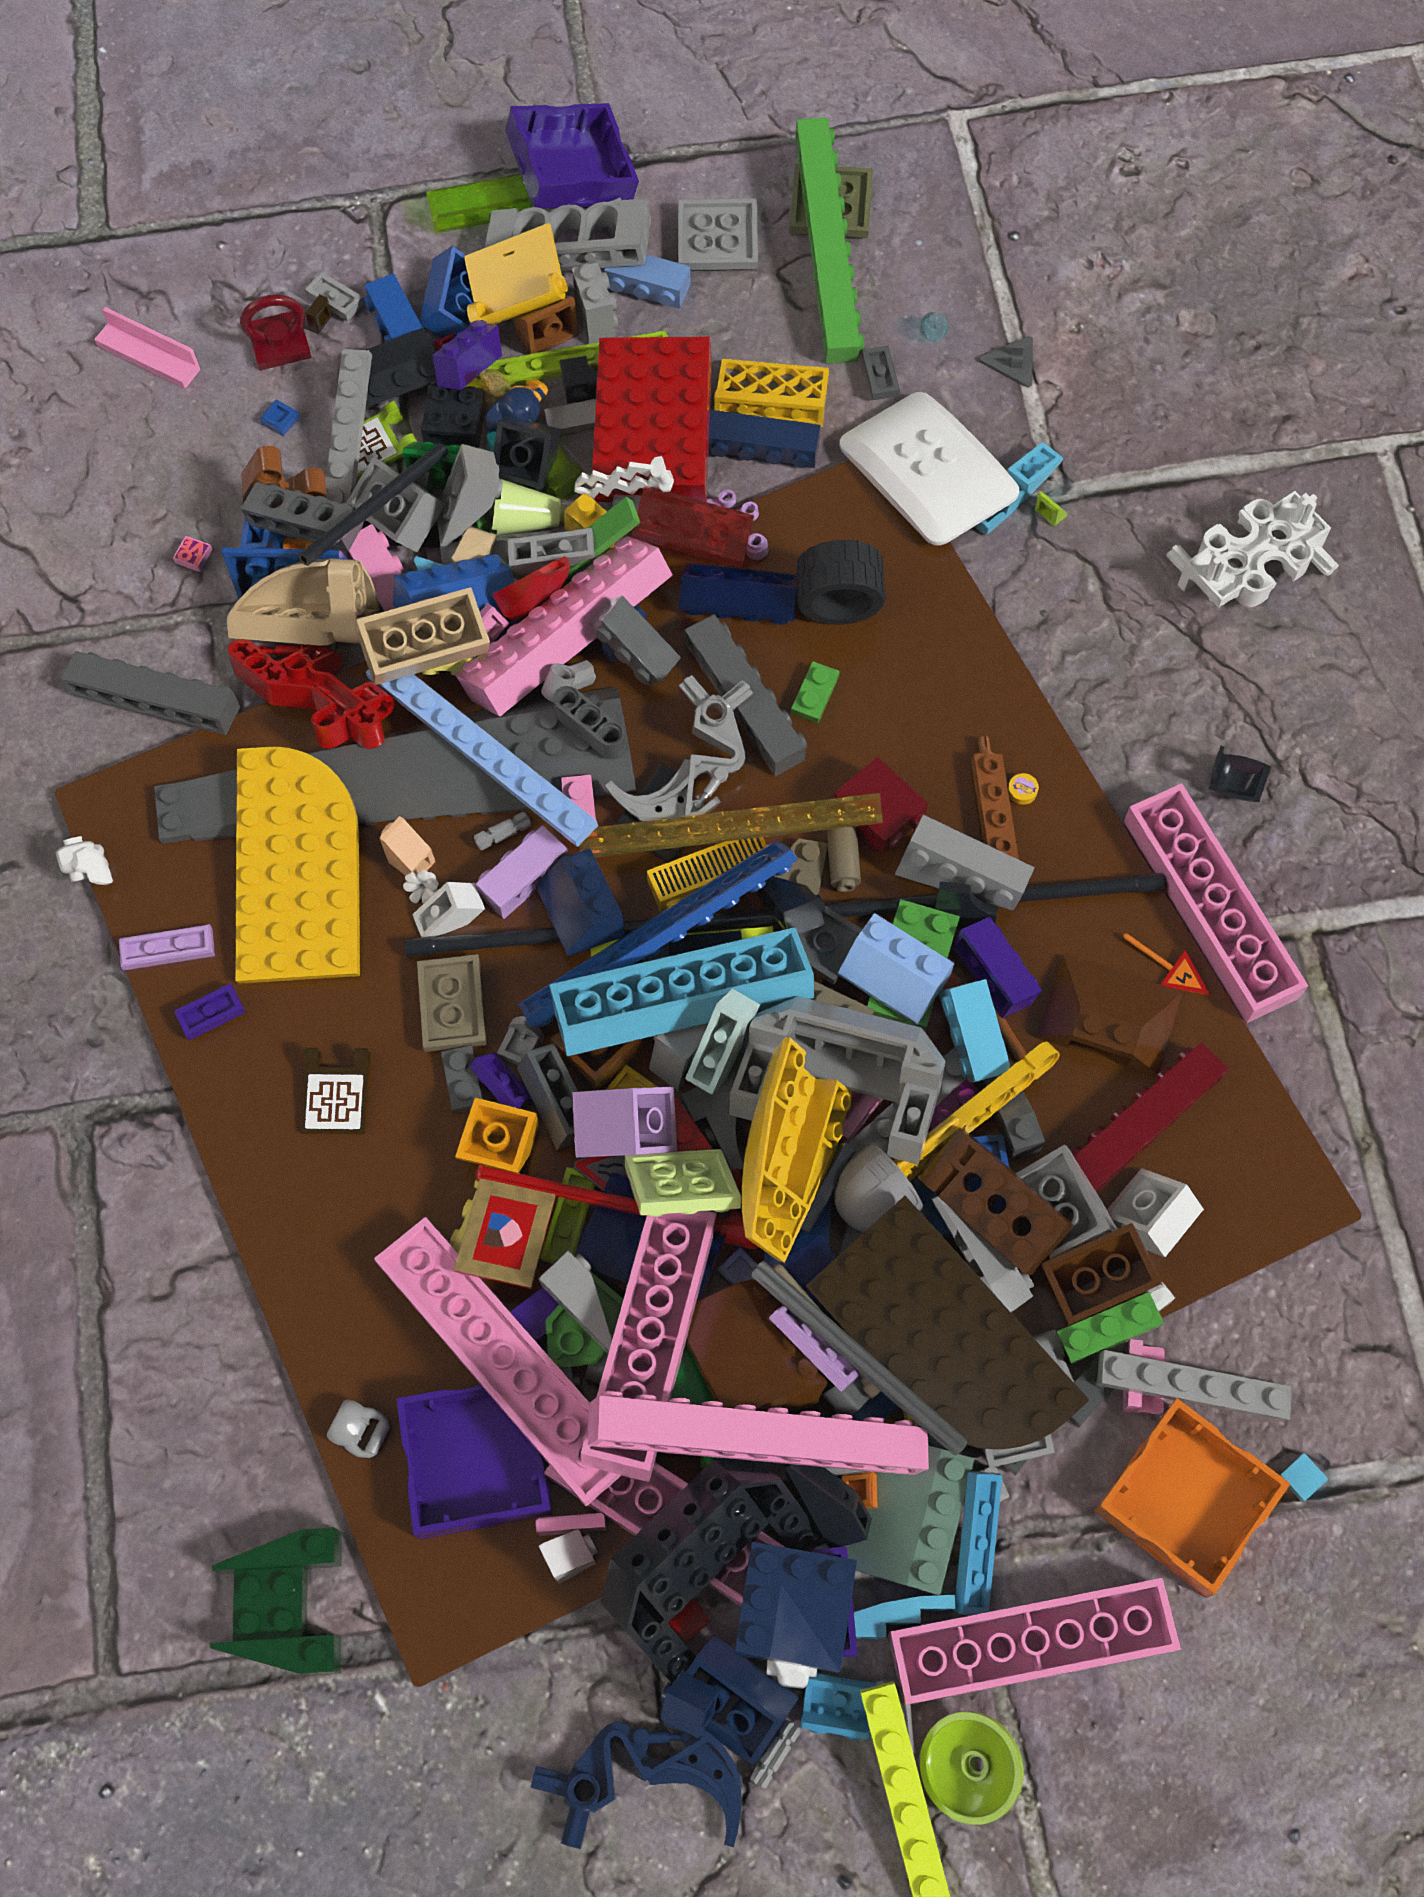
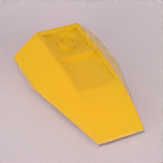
(789, 1148)

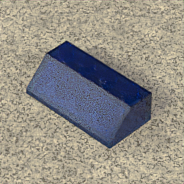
(738, 593)

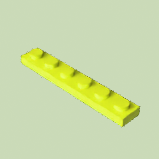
(904, 1791)

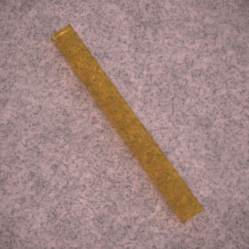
(735, 825)

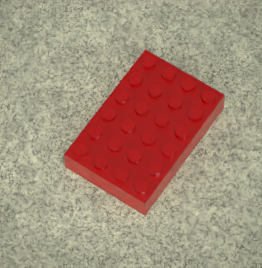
(654, 405)

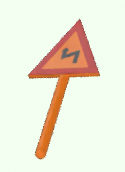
(1182, 975)

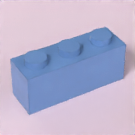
(655, 281)

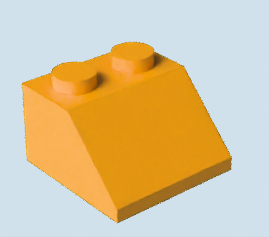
(498, 1136)

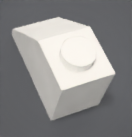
(448, 909)
(569, 1555)

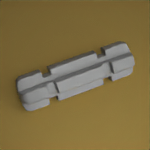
(502, 831)
(775, 1754)

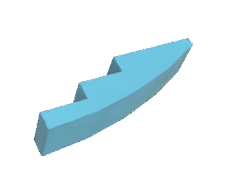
(1029, 475)
(872, 1621)

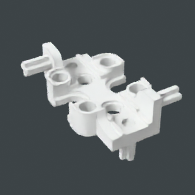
(1222, 583)

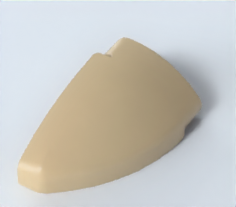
(306, 604)

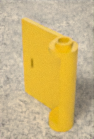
(515, 276)

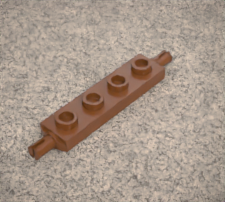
(993, 799)

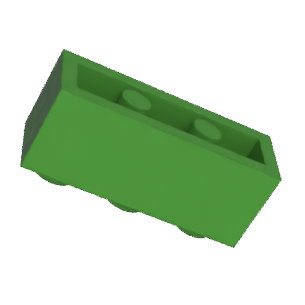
(1110, 1328)

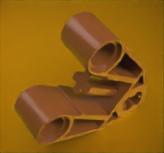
(266, 468)

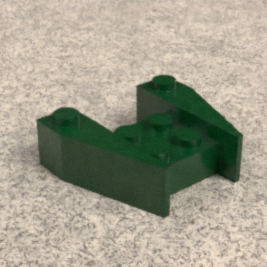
(273, 1602)

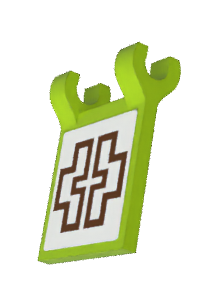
(380, 440)

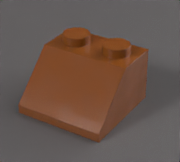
(547, 326)

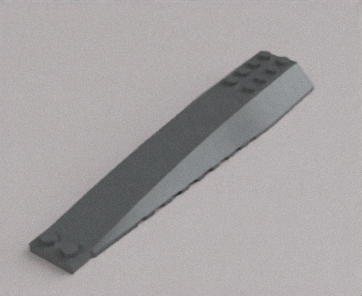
(419, 773)

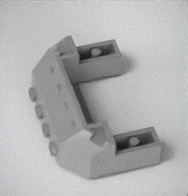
(858, 1051)

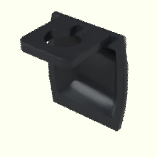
(1238, 776)

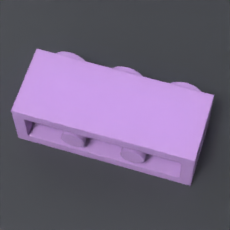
(520, 871)

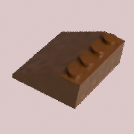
(747, 1355)

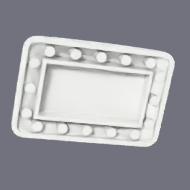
(930, 468)

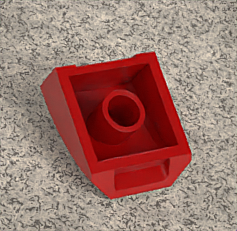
(532, 590)

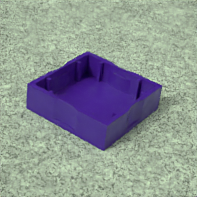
(570, 155)
(468, 1464)

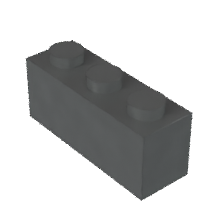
(634, 640)
(550, 1092)

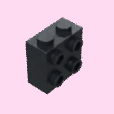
(454, 416)

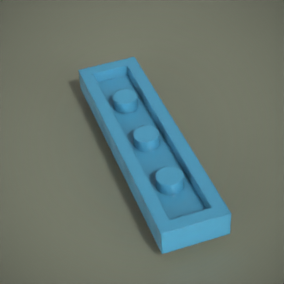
(978, 1543)

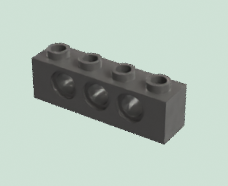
(296, 513)

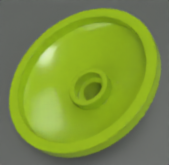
(955, 1781)

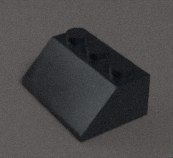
(400, 368)

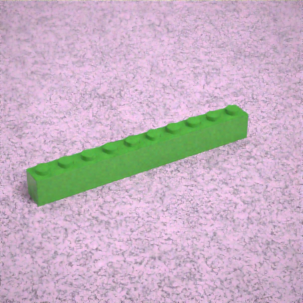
(827, 241)

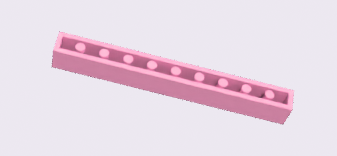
(756, 1435)

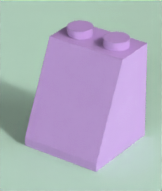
(624, 1122)

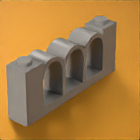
(625, 249)

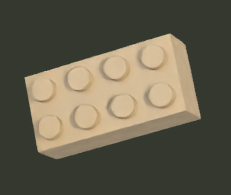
(422, 636)

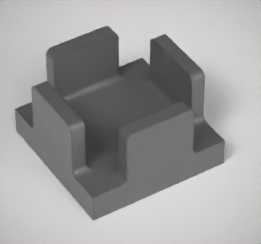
(829, 945)

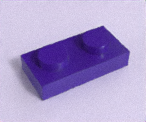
(209, 1011)
(501, 1081)

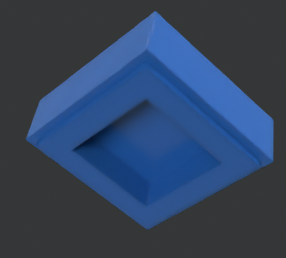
(279, 417)

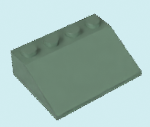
(915, 1523)

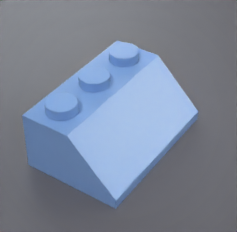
(896, 969)

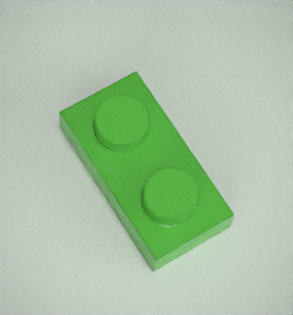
(815, 692)

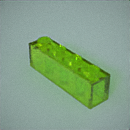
(473, 202)

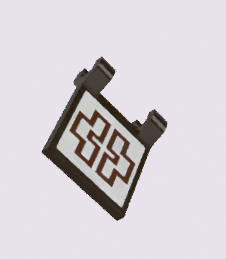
(335, 1095)

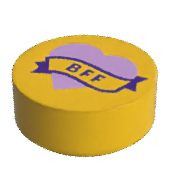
(1023, 789)

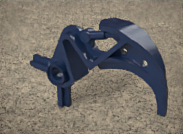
(597, 1767)

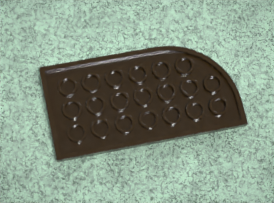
(945, 1333)

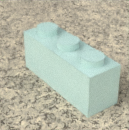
(722, 1041)

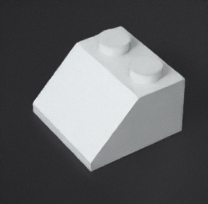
(1157, 1208)

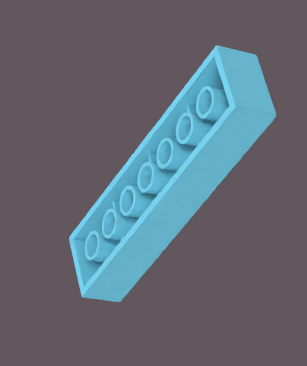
(678, 990)

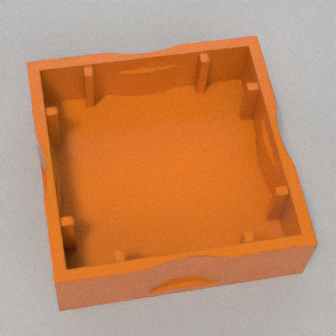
(1192, 1498)

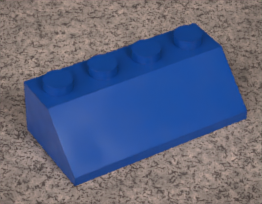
(482, 574)

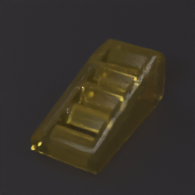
(494, 383)

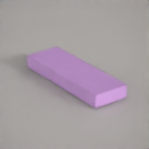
(166, 947)
(819, 1352)

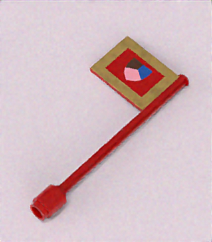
(513, 1218)

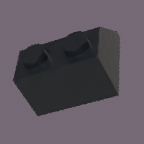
(525, 451)

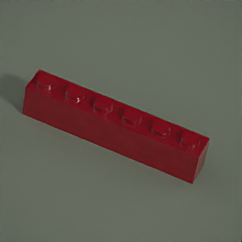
(1149, 1115)

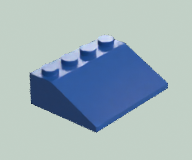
(252, 564)

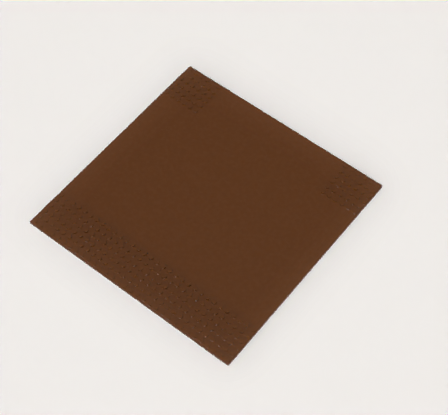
(322, 1206)

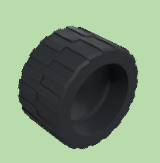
(840, 582)

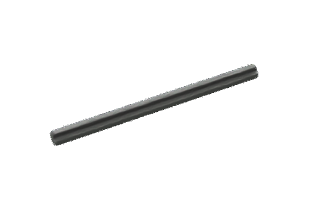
(859, 1358)

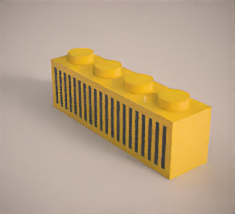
(687, 874)

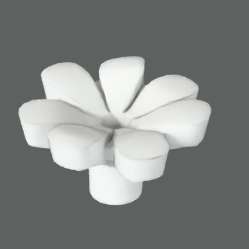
(422, 885)

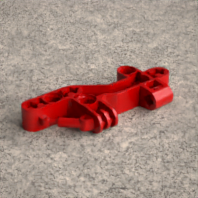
(308, 682)

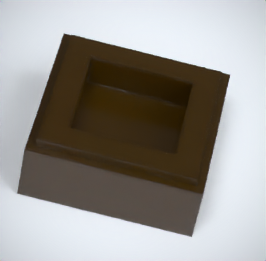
(318, 314)

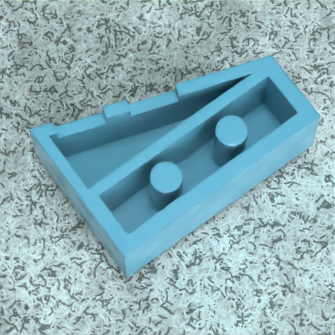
(975, 1030)

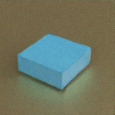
(1304, 1477)

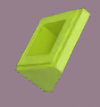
(1049, 509)

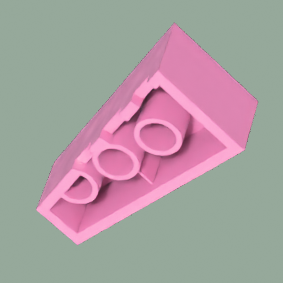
(372, 552)

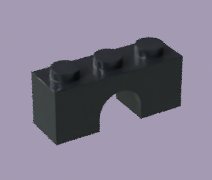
(578, 379)

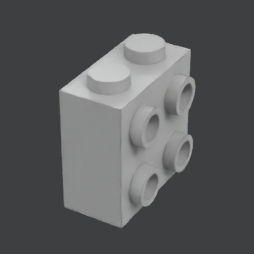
(594, 301)

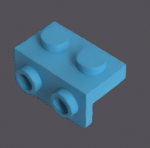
(835, 1707)

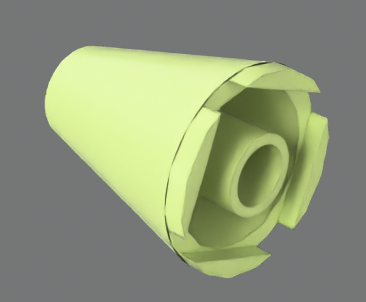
(524, 510)

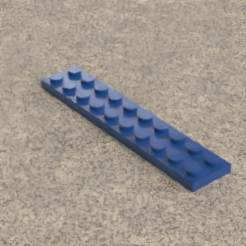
(671, 923)

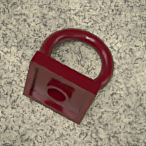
(279, 337)

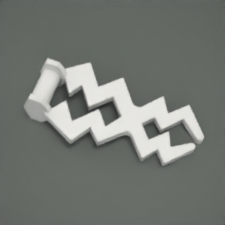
(661, 479)

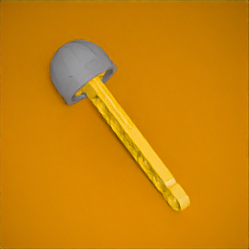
(876, 1182)

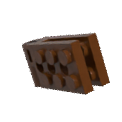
(950, 1177)

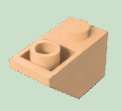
(405, 848)

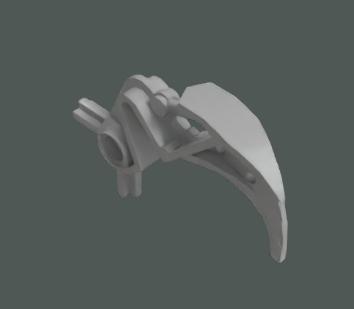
(719, 733)

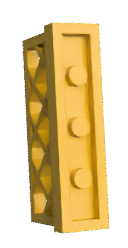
(771, 403)

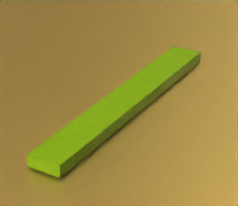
(546, 364)

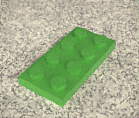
(932, 929)

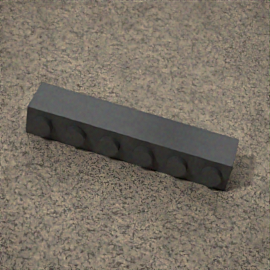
(151, 692)
(759, 714)

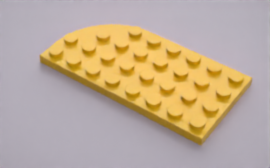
(295, 869)

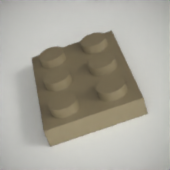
(451, 1003)

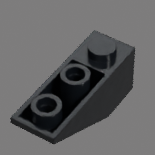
(833, 1504)

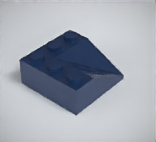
(795, 1607)

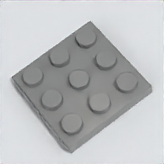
(718, 234)

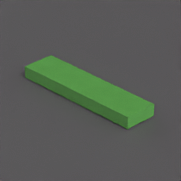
(610, 529)

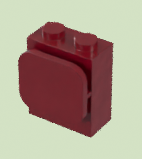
(900, 805)

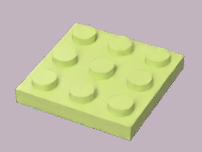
(682, 1182)

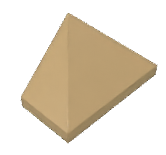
(474, 545)

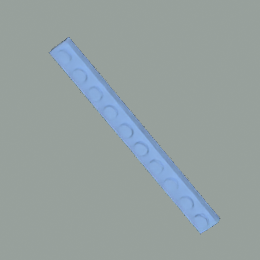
(491, 757)

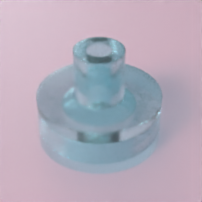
(933, 326)

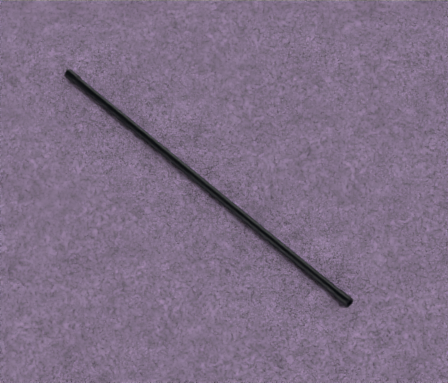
(1137, 884)

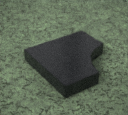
(960, 901)

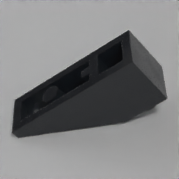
(792, 904)

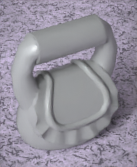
(350, 1425)

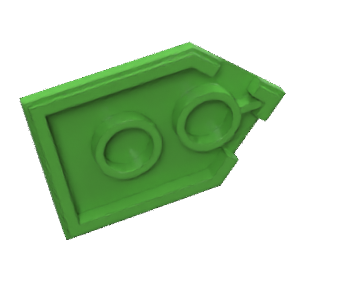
(569, 1343)

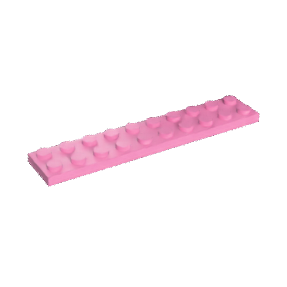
(496, 1353)

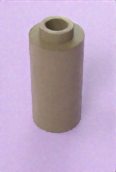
(844, 858)

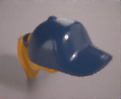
(518, 402)

